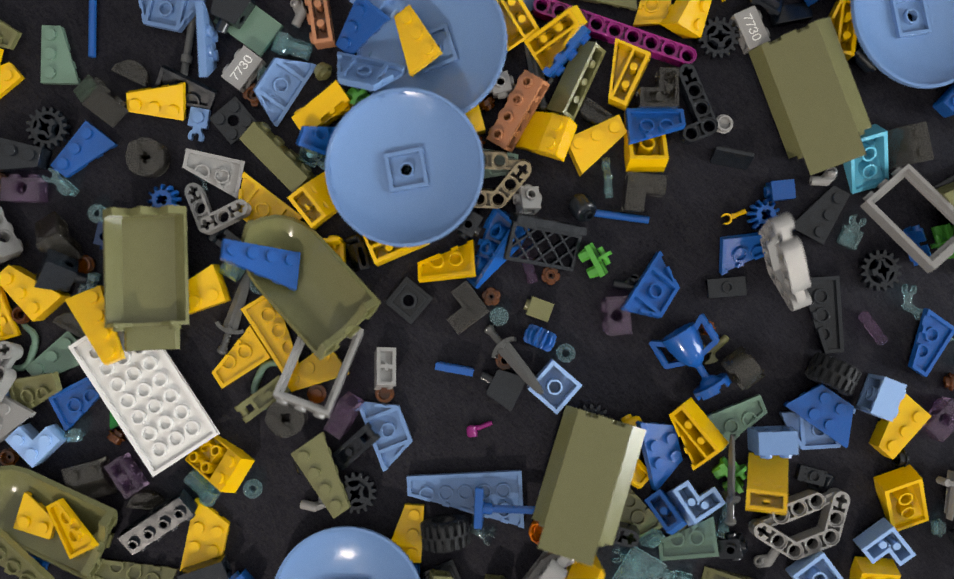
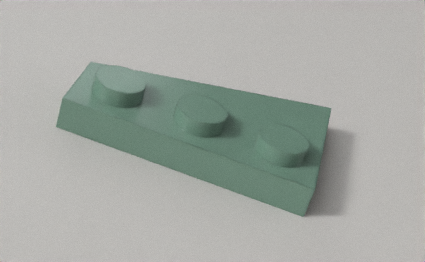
(56, 59)

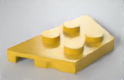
(262, 200)
(205, 536)

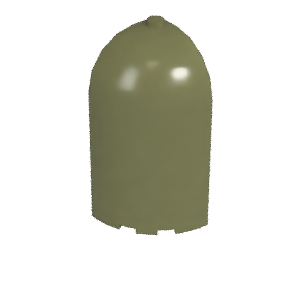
(328, 294)
(94, 515)

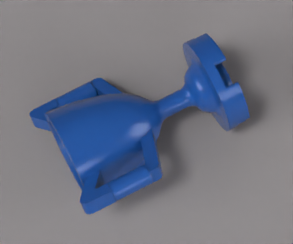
(689, 350)

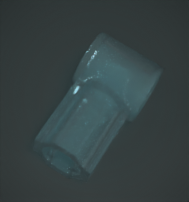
(287, 45)
(231, 271)
(207, 492)

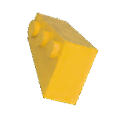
(687, 18)
(554, 36)
(627, 70)
(324, 108)

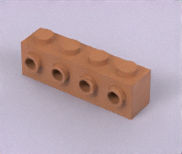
(321, 23)
(518, 111)

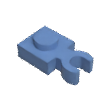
(198, 120)

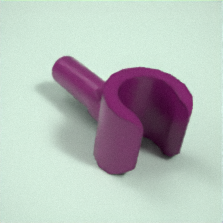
(472, 429)

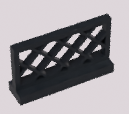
(551, 227)

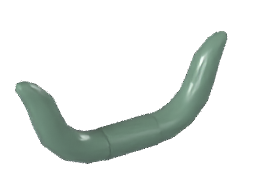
(33, 348)
(259, 374)

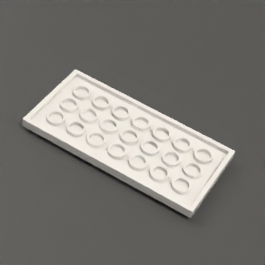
(148, 403)

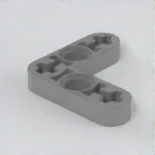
(209, 215)

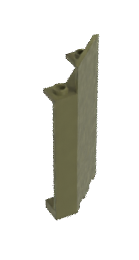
(812, 96)
(146, 275)
(586, 484)

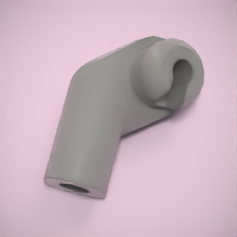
(766, 560)

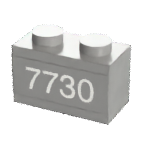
(750, 29)
(243, 69)

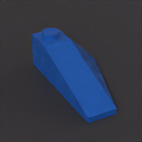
(493, 245)

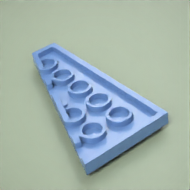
(458, 491)

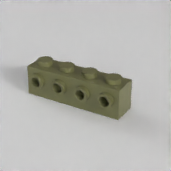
(576, 80)
(276, 156)

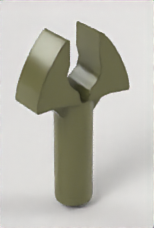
(712, 359)

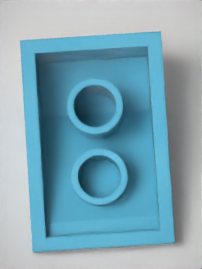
(872, 168)

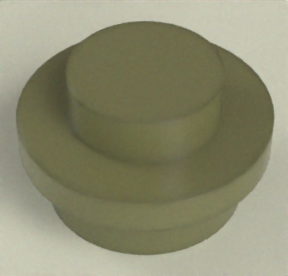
(323, 71)

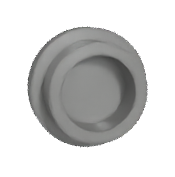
(725, 123)

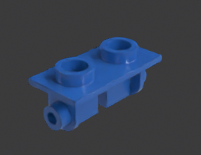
(917, 235)

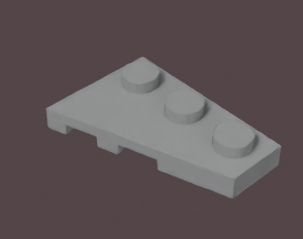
(217, 170)

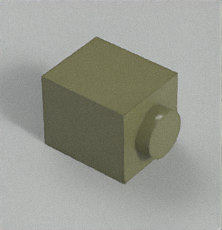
(538, 308)

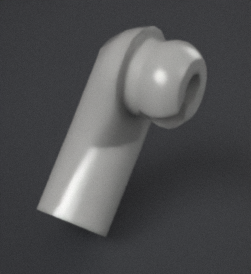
(300, 11)
(825, 179)
(312, 506)

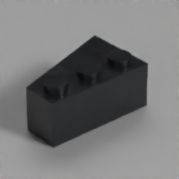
(22, 157)

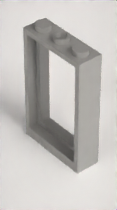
(932, 195)
(301, 404)

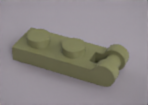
(259, 400)

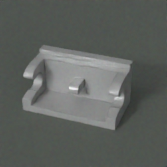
(384, 368)

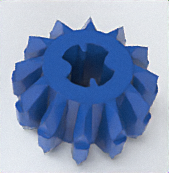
(162, 192)
(756, 213)
(539, 337)

